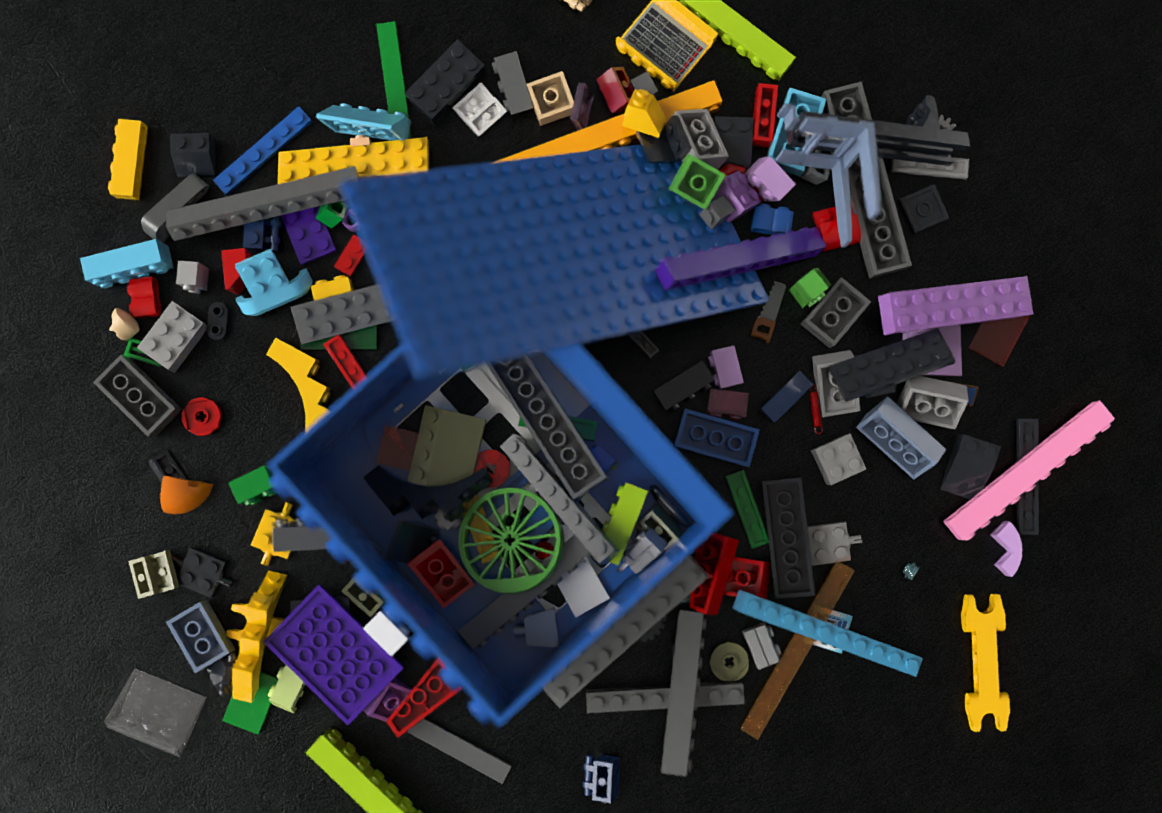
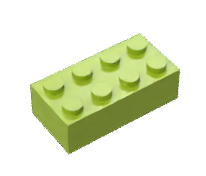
(624, 517)

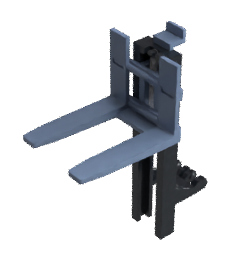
(855, 137)

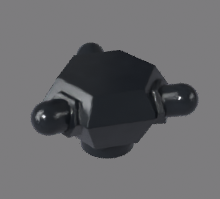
(221, 673)

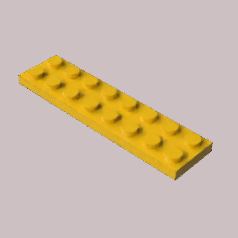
(370, 160)

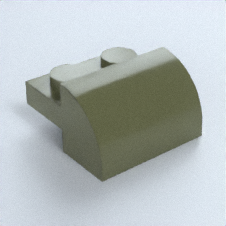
(153, 574)
(367, 602)

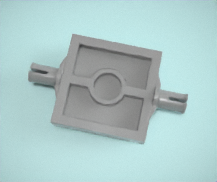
(831, 543)

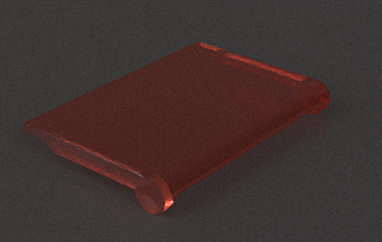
(997, 338)

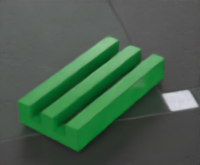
(129, 347)

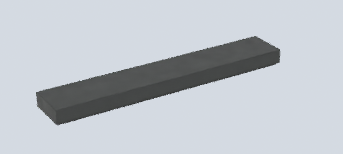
(461, 749)

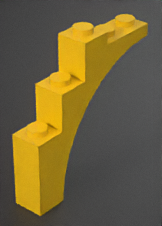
(301, 369)
(259, 616)

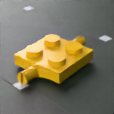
(263, 535)

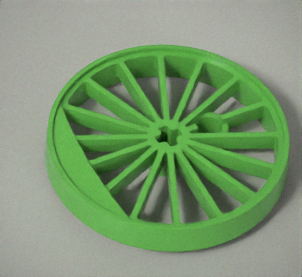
(511, 585)

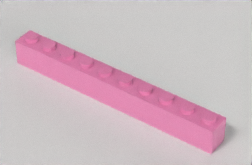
(1029, 470)

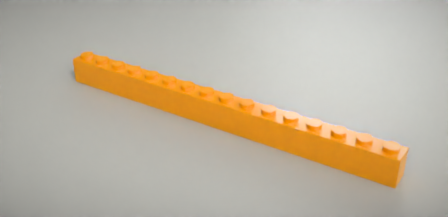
(612, 133)

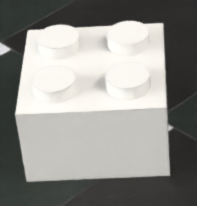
(387, 633)

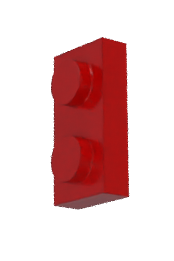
(351, 256)

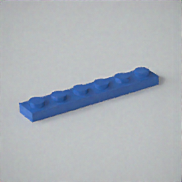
(262, 151)

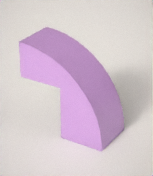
(1009, 538)

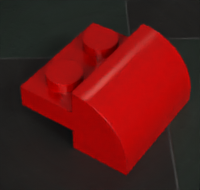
(828, 227)

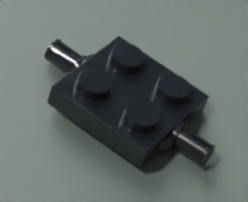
(201, 572)

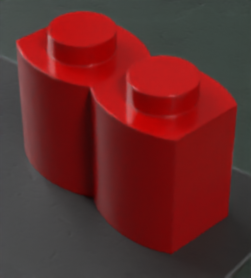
(144, 297)

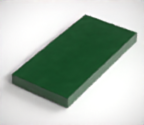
(357, 340)

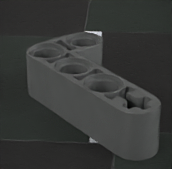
(183, 195)

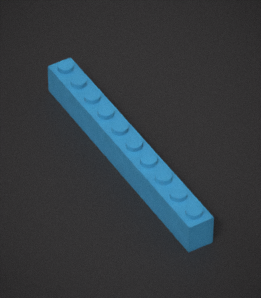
(827, 633)

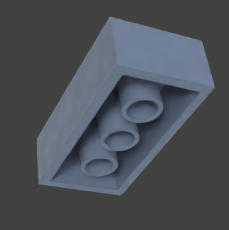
(901, 438)

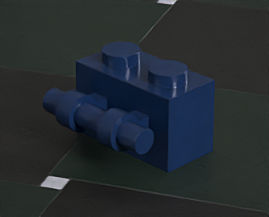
(257, 235)
(602, 778)

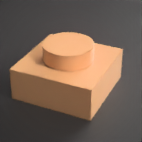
(360, 140)

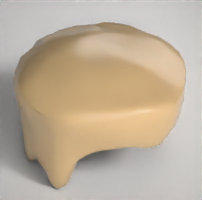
(124, 324)

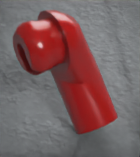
(731, 168)

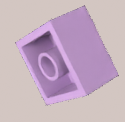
(769, 179)

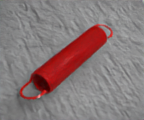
(815, 409)

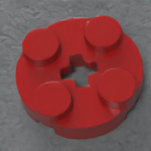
(195, 425)
(499, 460)

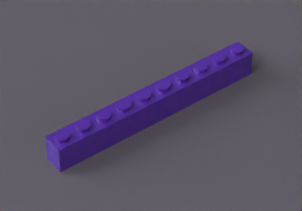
(739, 258)

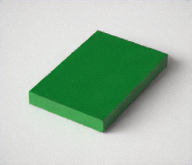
(252, 715)

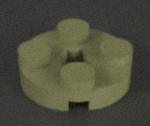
(729, 672)

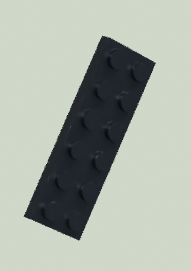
(891, 364)

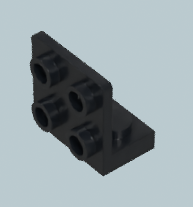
(670, 146)

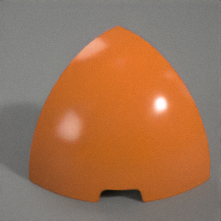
(182, 495)

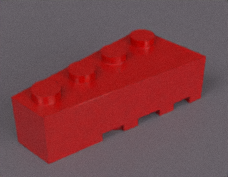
(716, 557)
(422, 700)

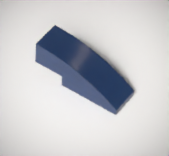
(786, 397)

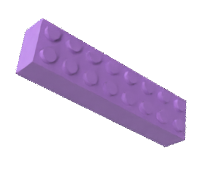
(955, 305)

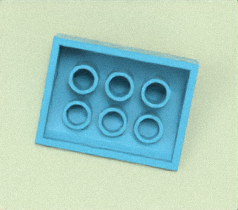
(366, 122)

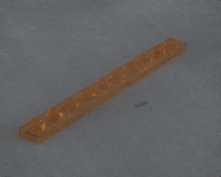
(795, 652)

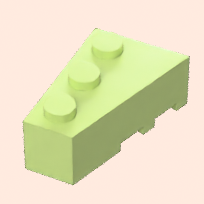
(287, 690)

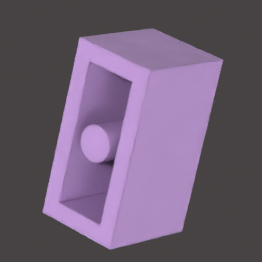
(725, 367)

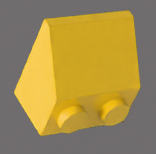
(644, 114)

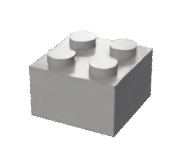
(838, 459)

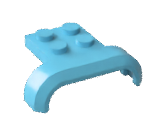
(269, 284)

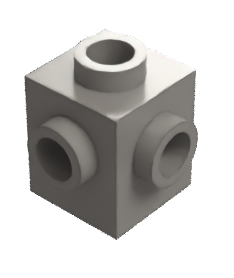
(443, 523)

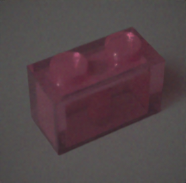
(727, 403)

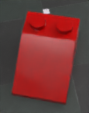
(441, 573)
(749, 576)

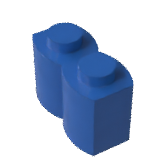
(771, 220)

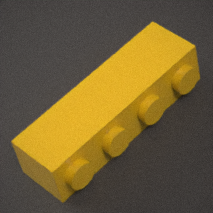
(128, 159)

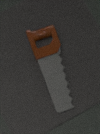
(769, 312)

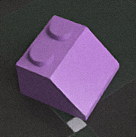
(387, 700)

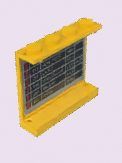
(667, 41)

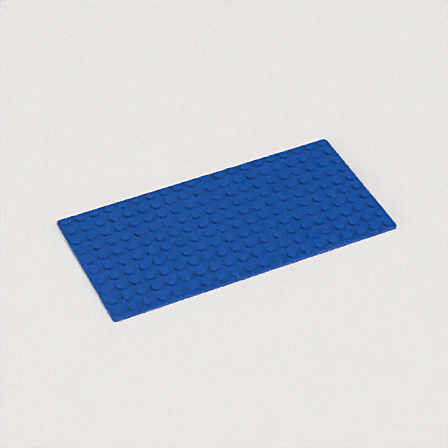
(535, 254)

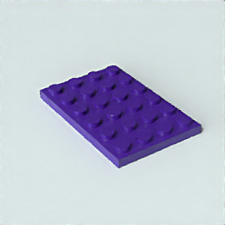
(333, 654)

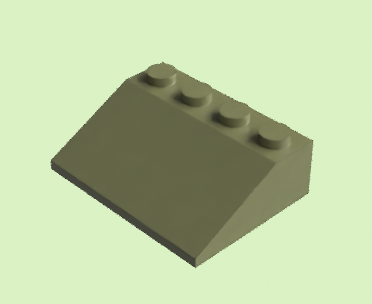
(446, 447)

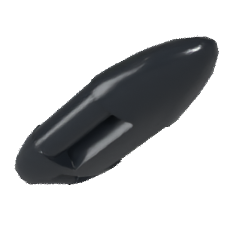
(668, 506)

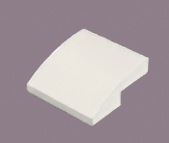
(479, 109)

